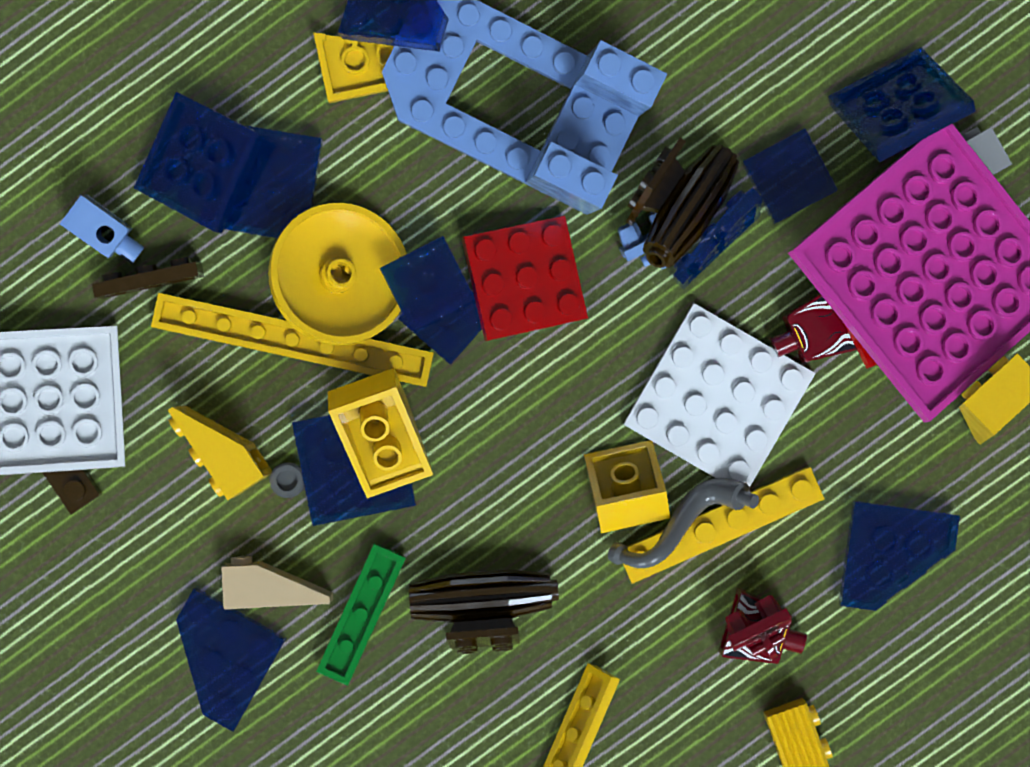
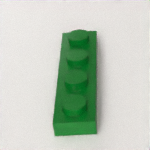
(361, 614)

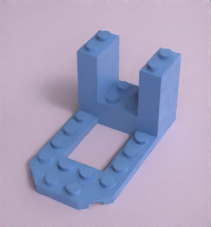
(589, 132)

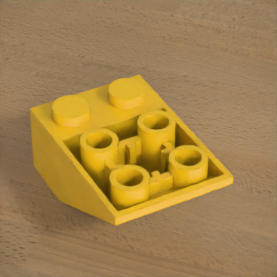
(226, 455)

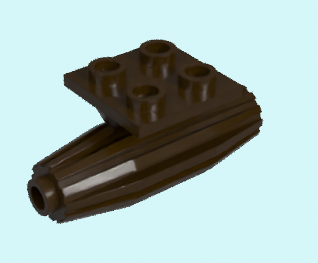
(682, 200)
(482, 605)

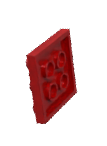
(524, 278)

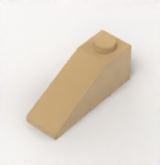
(262, 585)

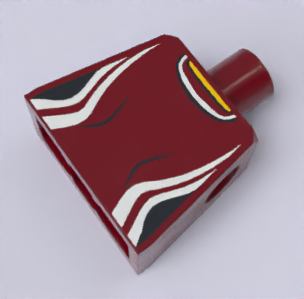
(813, 332)
(746, 602)

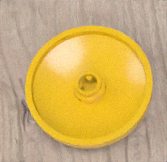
(330, 274)

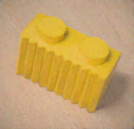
(796, 735)

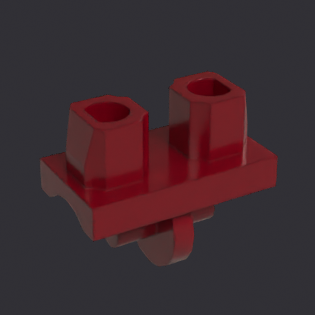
(772, 620)

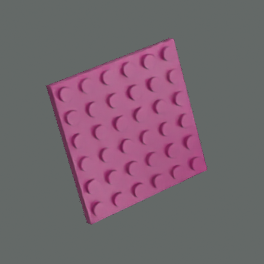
(927, 270)

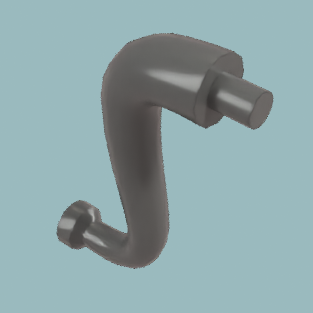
(714, 491)

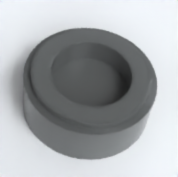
(287, 480)

